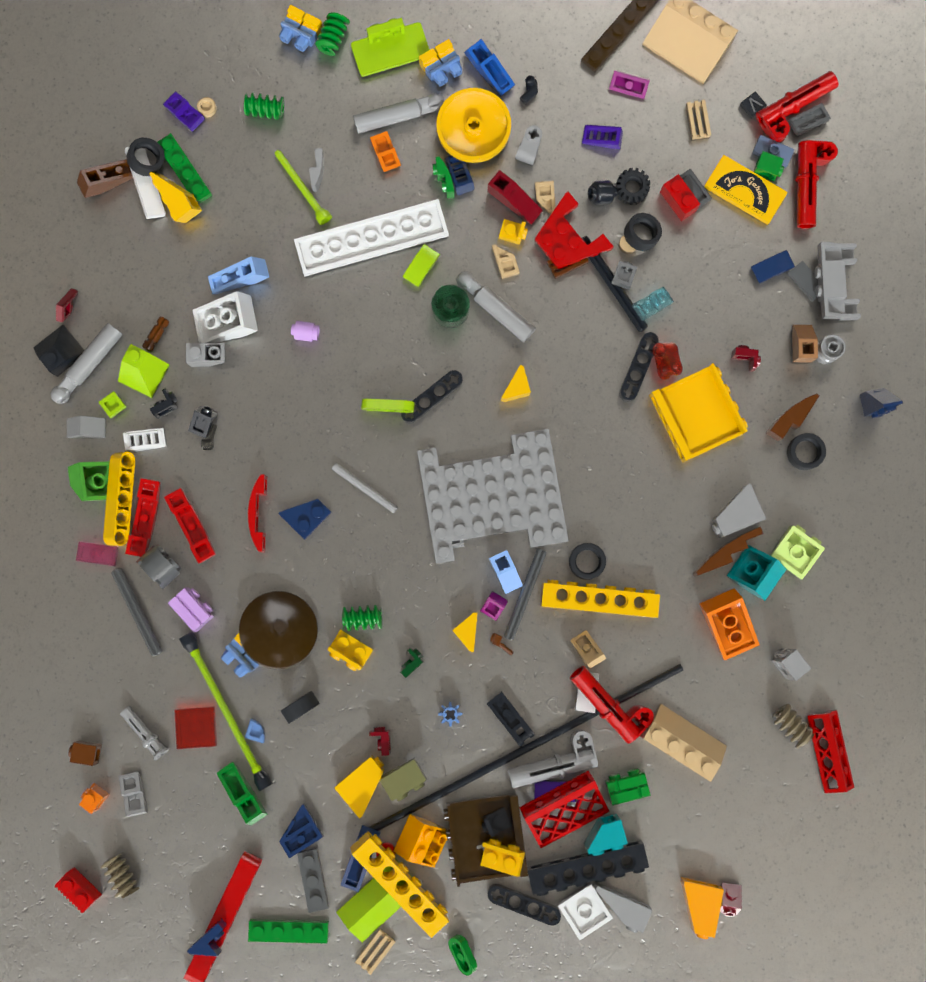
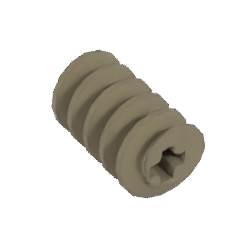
(793, 725)
(119, 876)

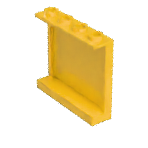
(698, 413)

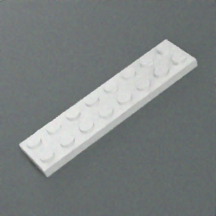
(371, 237)

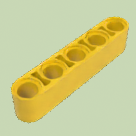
(113, 506)

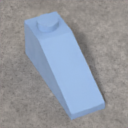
(239, 275)

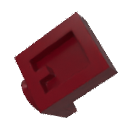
(384, 743)

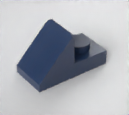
(205, 945)

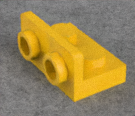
(349, 650)
(502, 858)

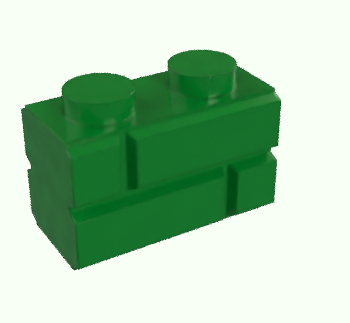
(627, 787)

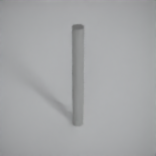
(365, 488)

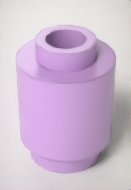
(305, 331)

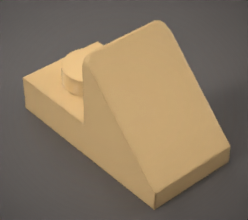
(588, 649)

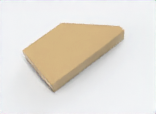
(545, 195)
(506, 262)

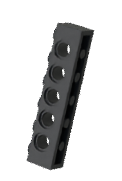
(576, 863)

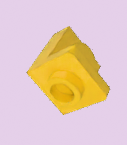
(513, 231)

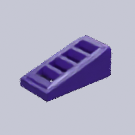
(610, 130)

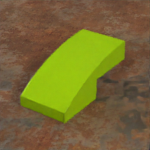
(421, 265)

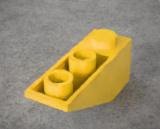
(179, 201)

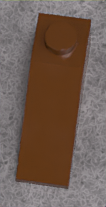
(103, 177)

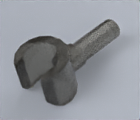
(208, 444)

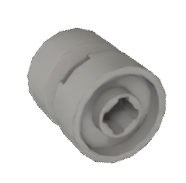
(830, 349)

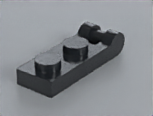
(510, 718)

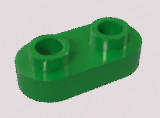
(462, 954)

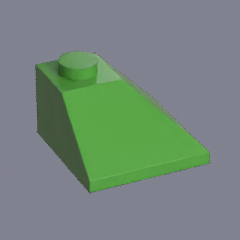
(89, 480)

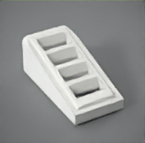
(128, 442)

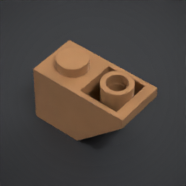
(804, 343)

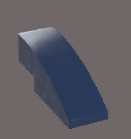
(355, 871)

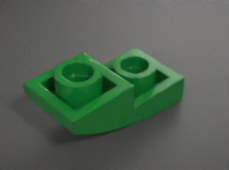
(443, 175)

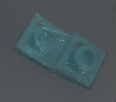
(652, 303)

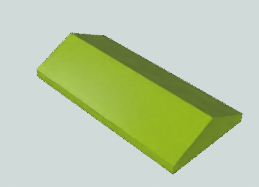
(369, 908)

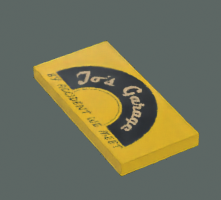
(745, 189)

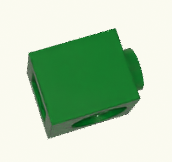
(769, 166)

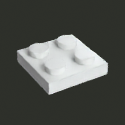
(585, 911)

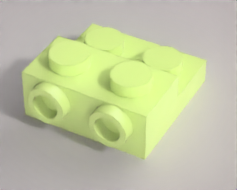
(797, 551)

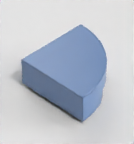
(255, 731)

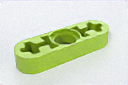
(386, 405)

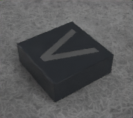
(753, 104)

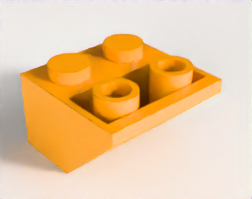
(421, 841)

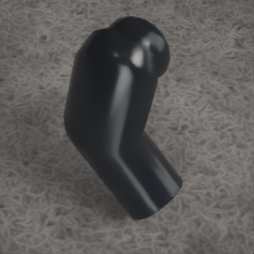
(531, 89)

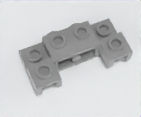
(832, 281)

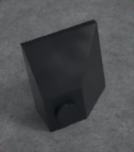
(58, 350)

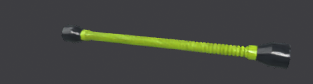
(261, 778)

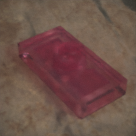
(97, 553)

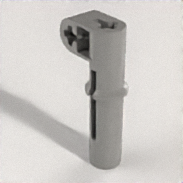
(580, 760)

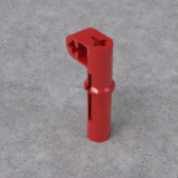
(792, 103)
(808, 178)
(621, 721)

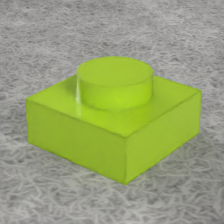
(112, 404)

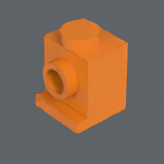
(93, 798)

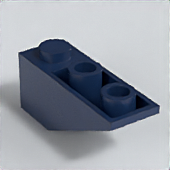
(879, 402)

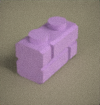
(191, 609)

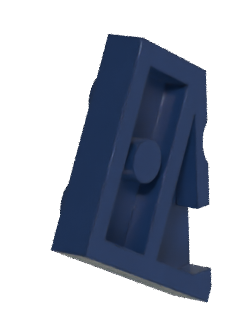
(306, 517)
(300, 833)

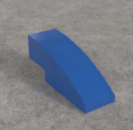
(489, 67)

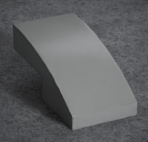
(316, 173)
(133, 793)

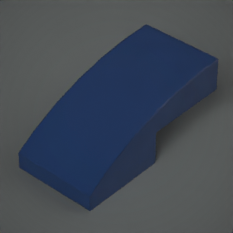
(773, 266)

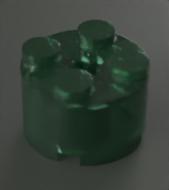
(456, 297)

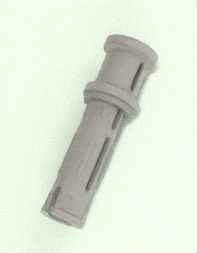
(149, 740)

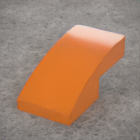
(385, 151)

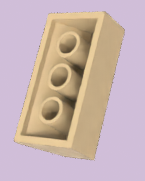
(685, 742)

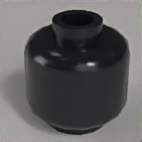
(602, 192)

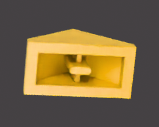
(517, 387)
(466, 631)

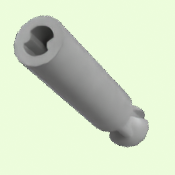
(397, 112)
(496, 306)
(86, 363)

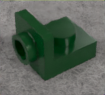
(410, 666)

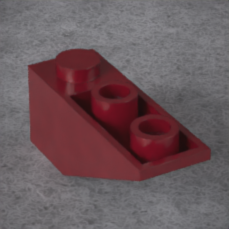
(513, 197)

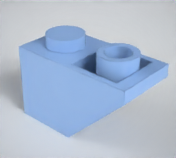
(505, 571)

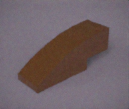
(791, 418)

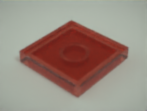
(195, 727)

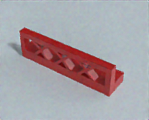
(837, 752)

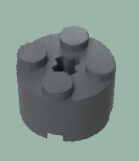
(158, 566)

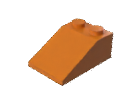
(729, 623)

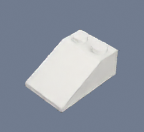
(225, 318)

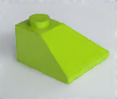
(142, 371)

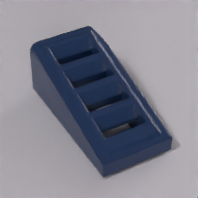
(464, 184)

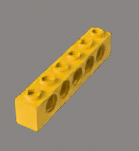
(649, 608)
(429, 922)

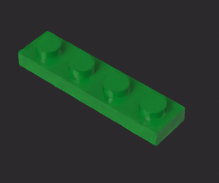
(184, 168)
(288, 931)

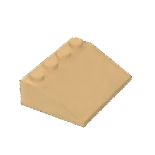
(690, 38)

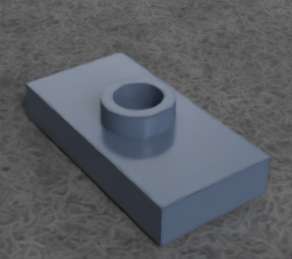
(774, 148)

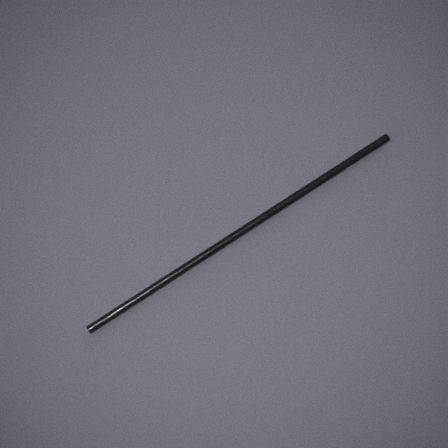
(521, 751)

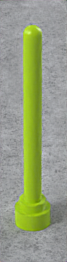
(322, 216)

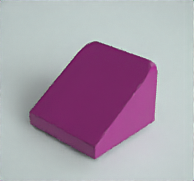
(494, 605)

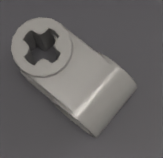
(529, 147)

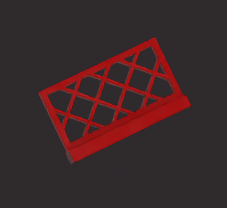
(559, 799)

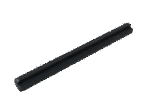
(618, 291)

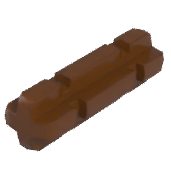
(155, 334)

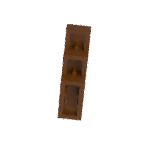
(723, 555)

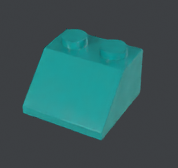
(757, 572)

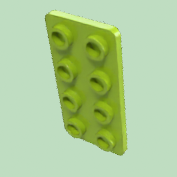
(389, 46)

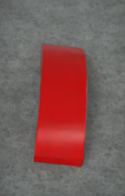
(259, 488)
(145, 517)
(190, 525)

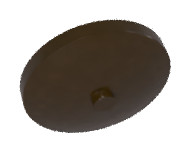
(278, 630)

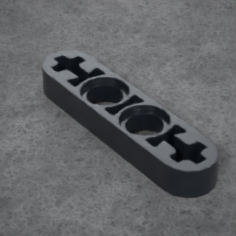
(637, 366)
(434, 399)
(522, 908)

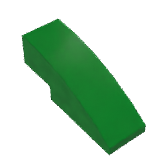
(241, 794)

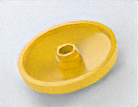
(473, 125)

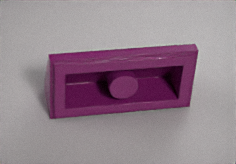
(629, 84)

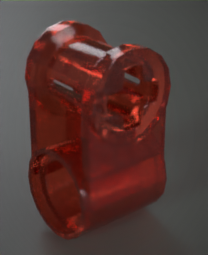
(667, 359)

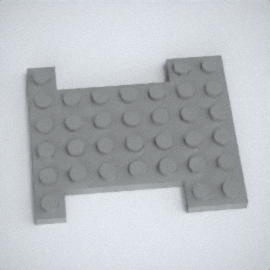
(494, 495)

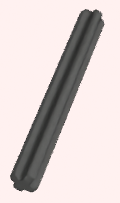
(525, 594)
(136, 611)

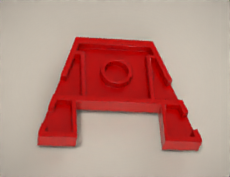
(562, 242)

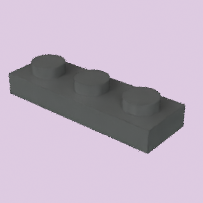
(313, 880)

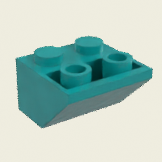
(606, 834)

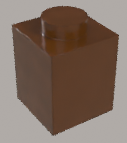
(85, 753)

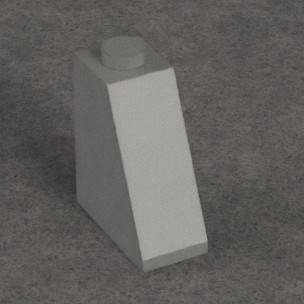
(739, 513)

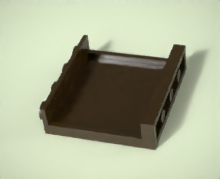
(467, 833)

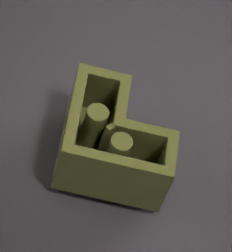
(403, 779)

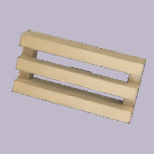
(696, 105)
(365, 965)

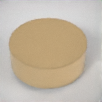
(206, 107)
(625, 247)

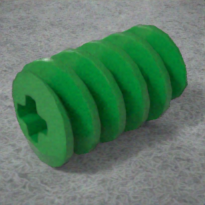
(331, 32)
(263, 107)
(362, 618)

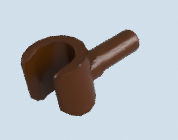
(496, 640)

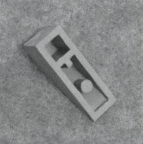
(629, 910)

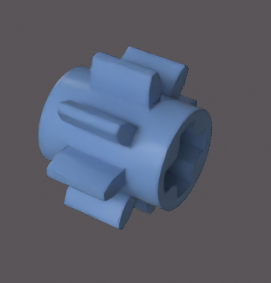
(450, 719)

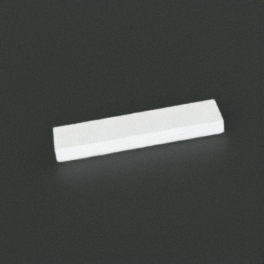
(147, 191)

